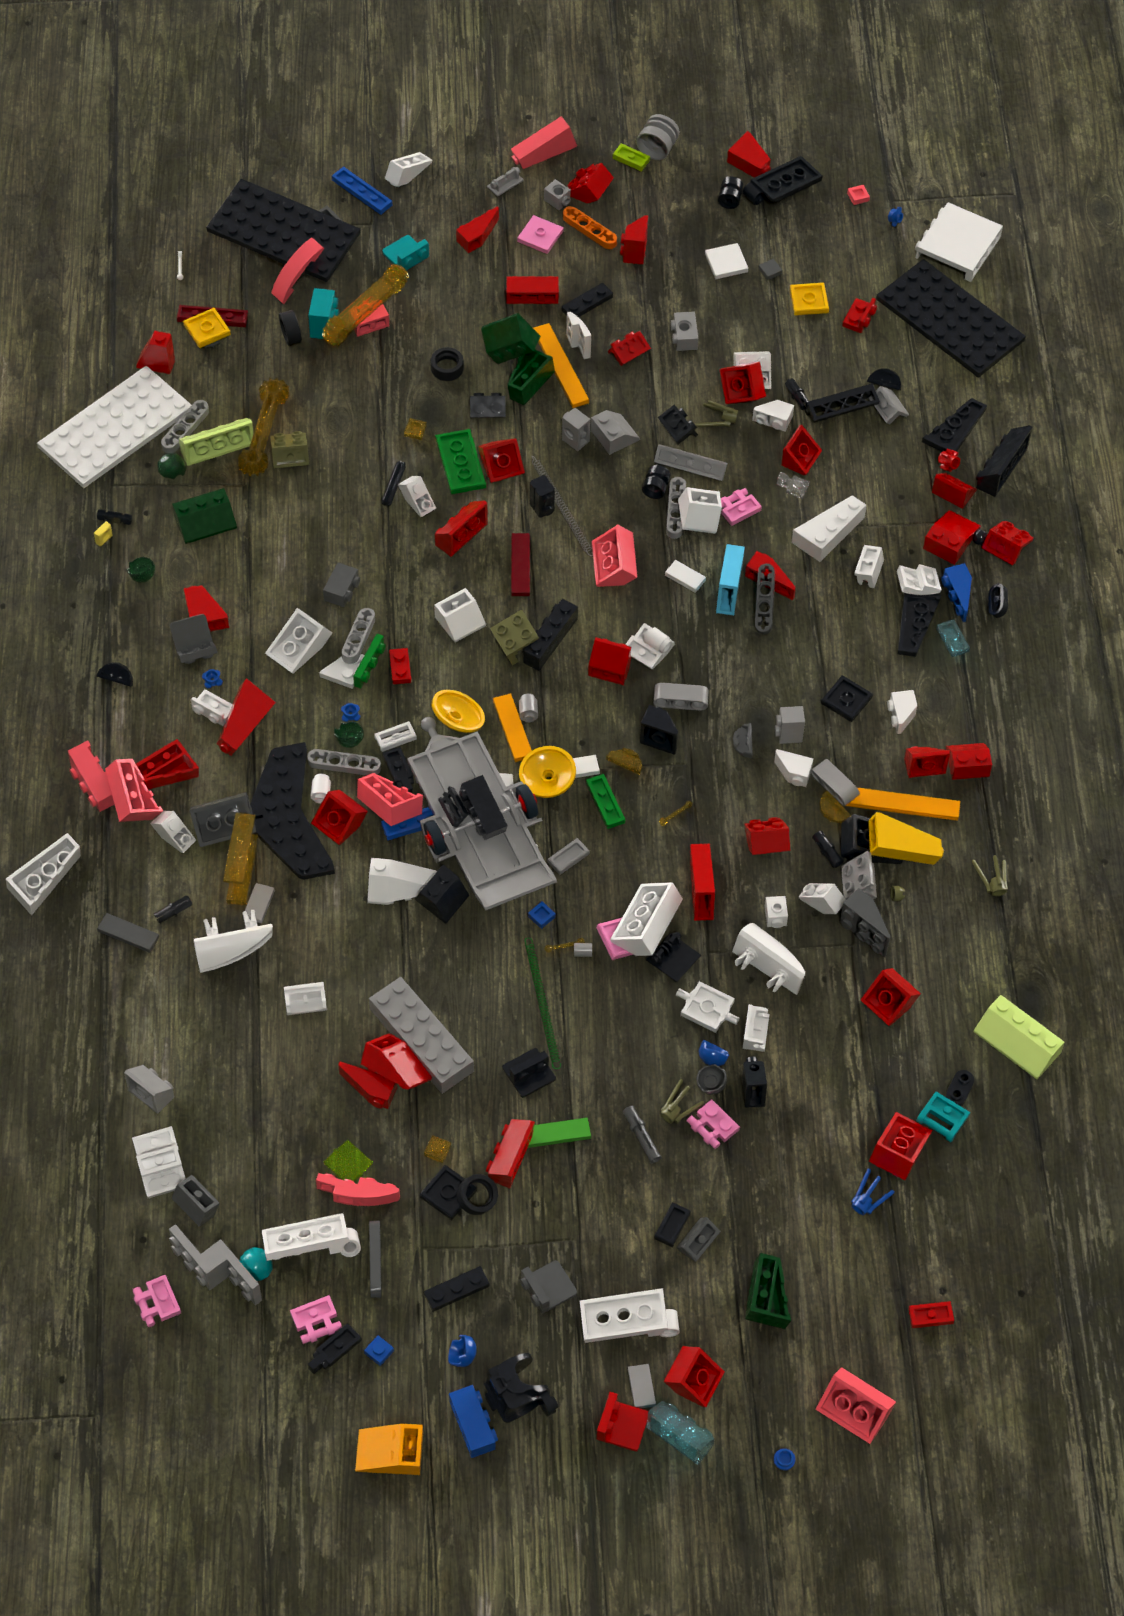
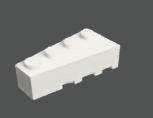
(829, 528)
(41, 874)

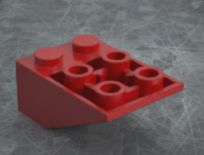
(394, 1061)

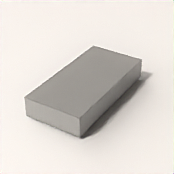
(568, 856)
(259, 901)
(641, 1386)

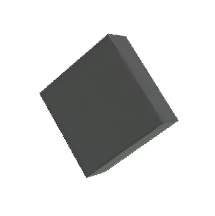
(770, 269)

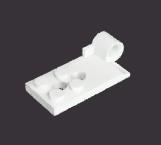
(321, 1234)
(645, 1317)

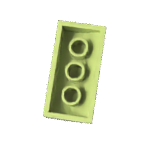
(216, 441)
(1019, 1037)

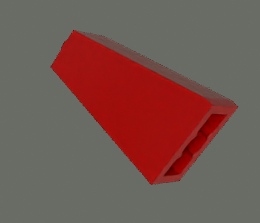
(245, 714)
(702, 882)

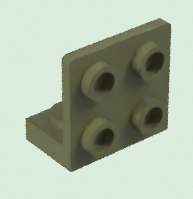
(289, 449)
(514, 634)

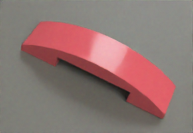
(294, 268)

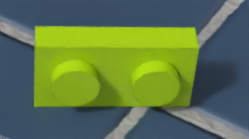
(631, 157)

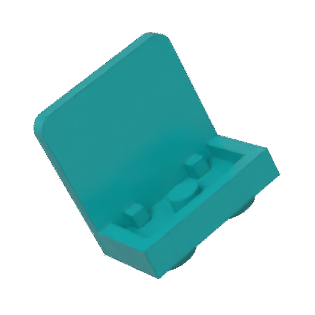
(407, 252)

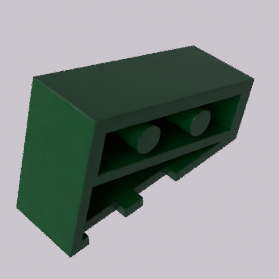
(530, 375)
(767, 1294)

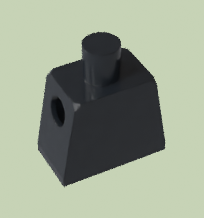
(752, 1076)

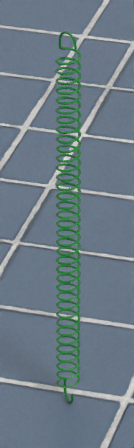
(542, 1003)

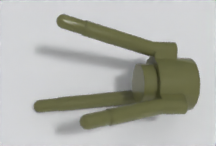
(729, 415)
(998, 884)
(670, 1111)

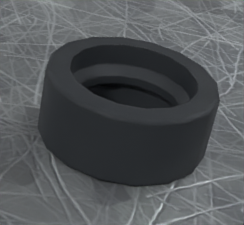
(290, 327)
(447, 374)
(490, 1186)

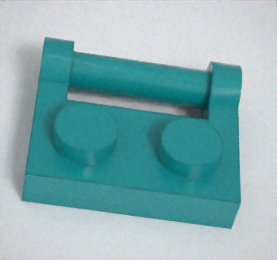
(946, 1111)

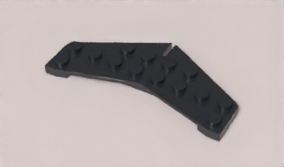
(280, 818)

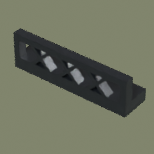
(842, 399)

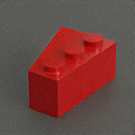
(168, 766)

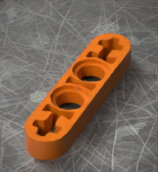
(591, 226)

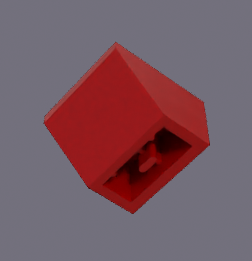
(590, 183)
(609, 661)
(767, 836)

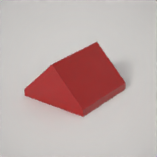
(800, 452)
(952, 489)

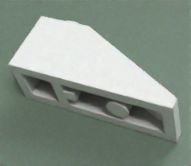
(406, 168)

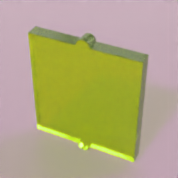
(348, 1162)

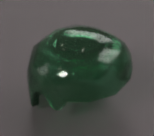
(171, 465)
(141, 569)
(349, 734)

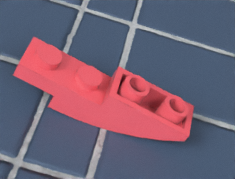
(365, 1193)

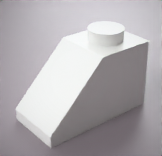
(794, 767)

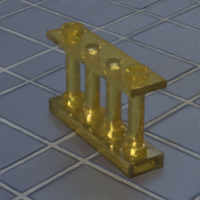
(240, 859)

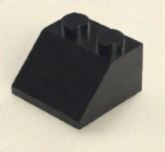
(659, 730)
(443, 894)

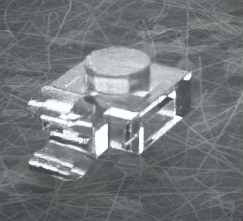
(795, 486)

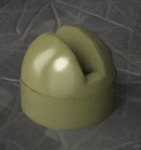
(896, 893)

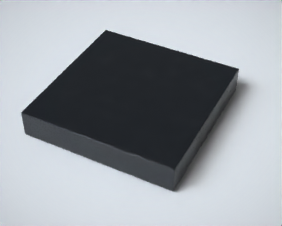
(846, 698)
(442, 1192)

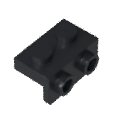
(487, 406)

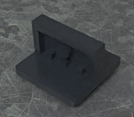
(529, 1072)

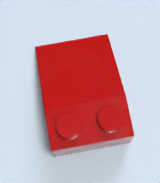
(950, 536)
(900, 1146)

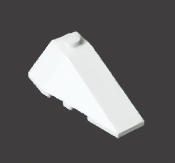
(395, 881)

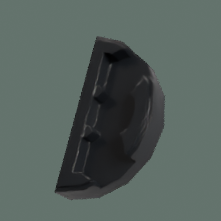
(885, 377)
(117, 673)

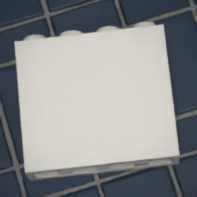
(960, 239)

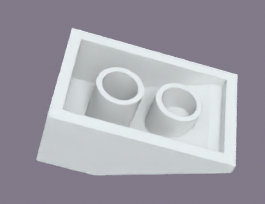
(298, 641)

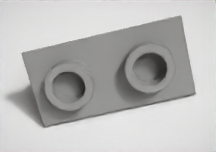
(505, 181)

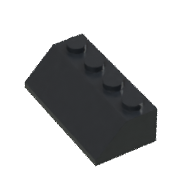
(1004, 460)

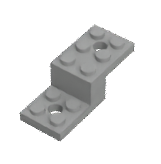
(214, 1265)

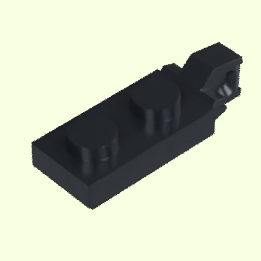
(399, 768)
(334, 1348)

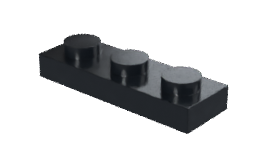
(588, 300)
(456, 1288)

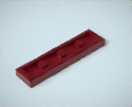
(231, 317)
(520, 564)

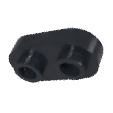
(998, 600)
(960, 1087)

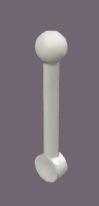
(180, 276)

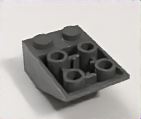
(864, 920)

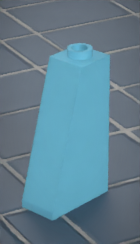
(730, 579)

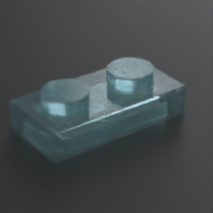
(953, 638)

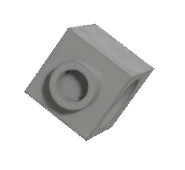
(557, 195)

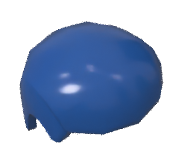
(712, 1054)
(462, 1351)

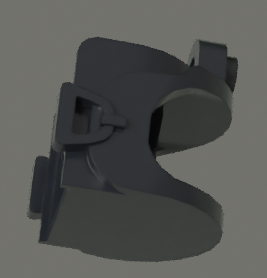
(512, 1396)

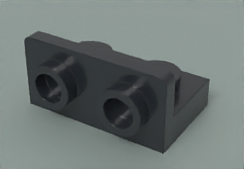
(677, 424)

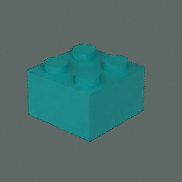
(322, 308)

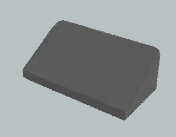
(698, 1239)

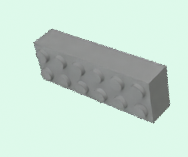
(414, 1023)

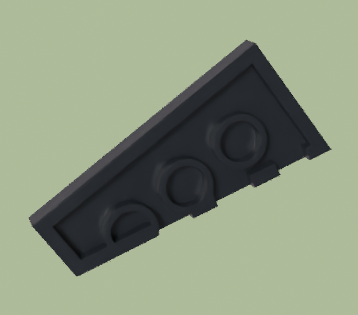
(956, 427)
(915, 620)

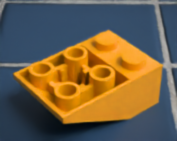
(390, 1449)

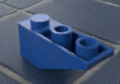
(958, 583)

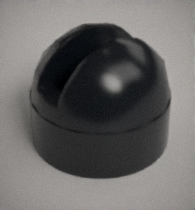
(979, 537)

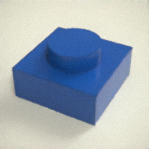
(541, 915)
(379, 1350)

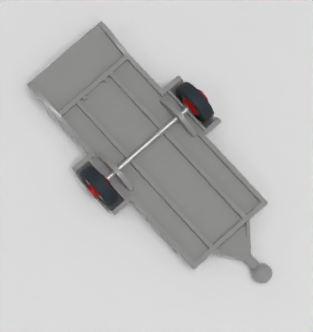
(494, 867)

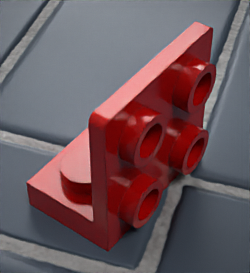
(1006, 541)
(622, 1424)

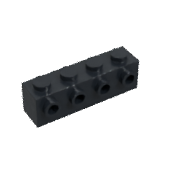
(550, 634)

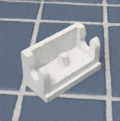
(869, 565)
(305, 998)
(756, 1028)

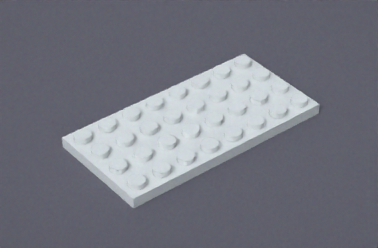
(114, 426)

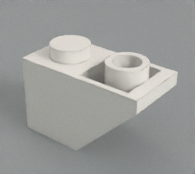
(774, 414)
(417, 495)
(903, 709)
(173, 830)
(823, 897)

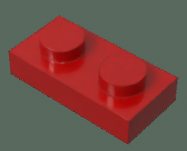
(400, 666)
(931, 1314)

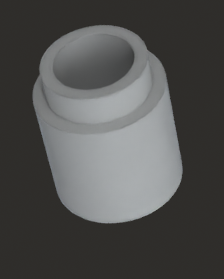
(528, 708)

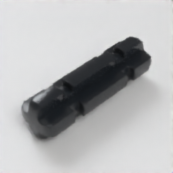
(116, 517)

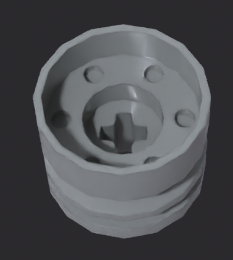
(658, 137)

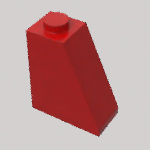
(749, 156)
(158, 353)
(201, 602)

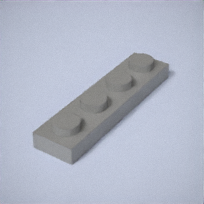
(690, 462)

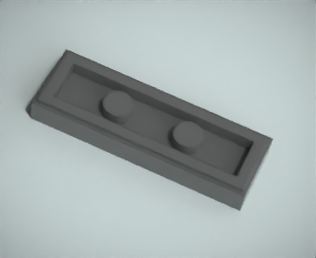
(128, 932)

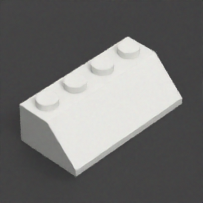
(647, 918)

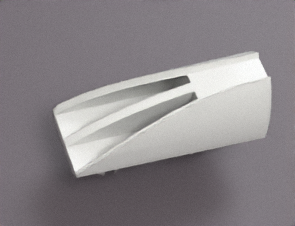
(225, 948)
(769, 956)

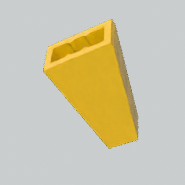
(903, 842)

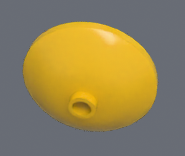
(458, 711)
(544, 763)

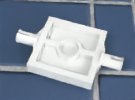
(707, 1006)

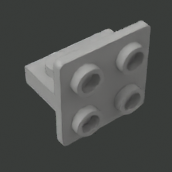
(859, 874)

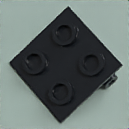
(673, 957)

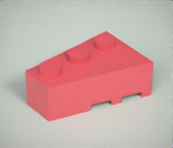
(91, 776)
(130, 793)
(387, 800)

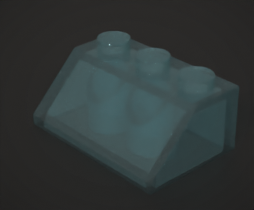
(680, 1431)

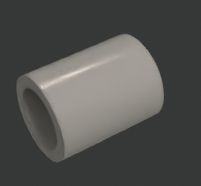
(582, 949)

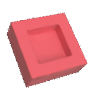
(858, 194)

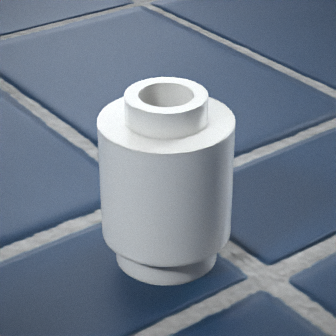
(657, 640)
(320, 787)

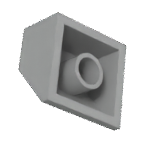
(612, 431)
(148, 1087)

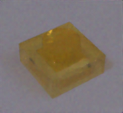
(415, 429)
(437, 1149)

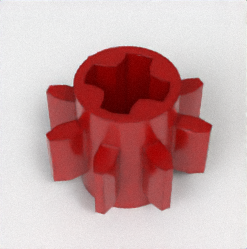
(949, 460)

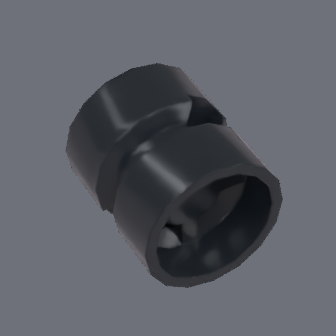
(730, 192)
(656, 481)

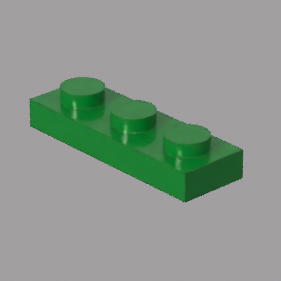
(369, 661)
(605, 801)

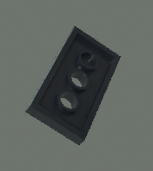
(773, 183)

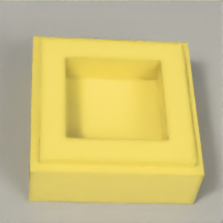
(103, 534)

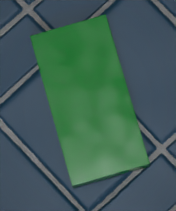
(460, 461)

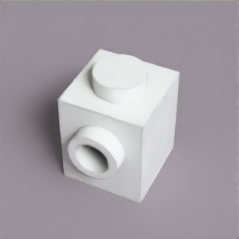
(776, 911)

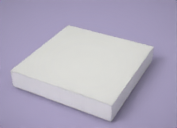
(726, 261)

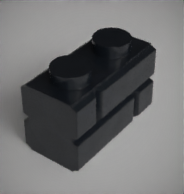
(542, 496)

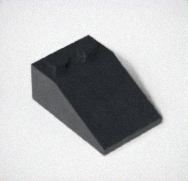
(856, 840)

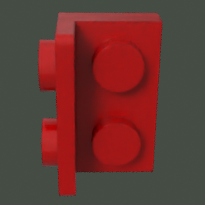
(859, 315)
(629, 348)

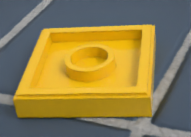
(809, 299)
(206, 327)

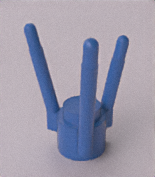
(862, 1203)

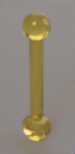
(663, 821)
(548, 948)

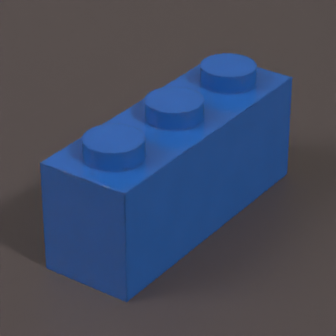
(473, 1421)

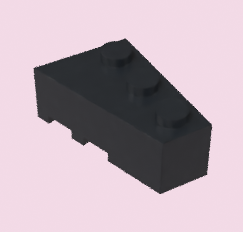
(482, 807)

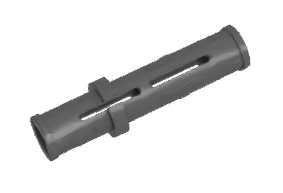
(638, 1127)

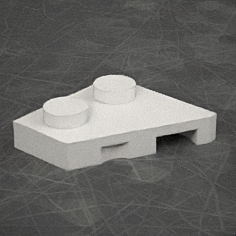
(341, 672)

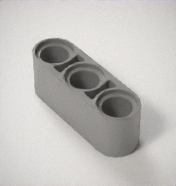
(681, 696)
(835, 782)

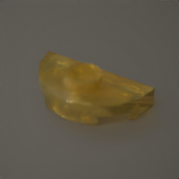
(627, 759)
(832, 808)

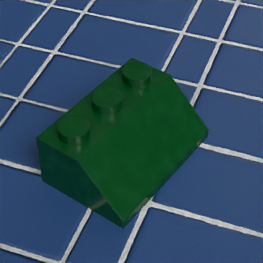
(509, 338)
(204, 516)

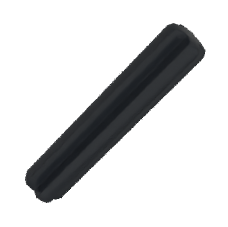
(393, 483)

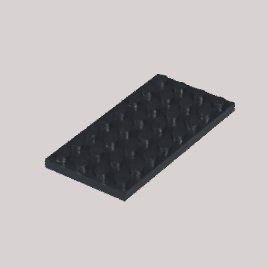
(280, 227)
(950, 318)

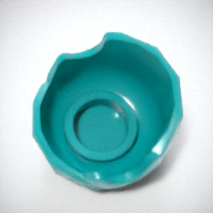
(256, 1263)

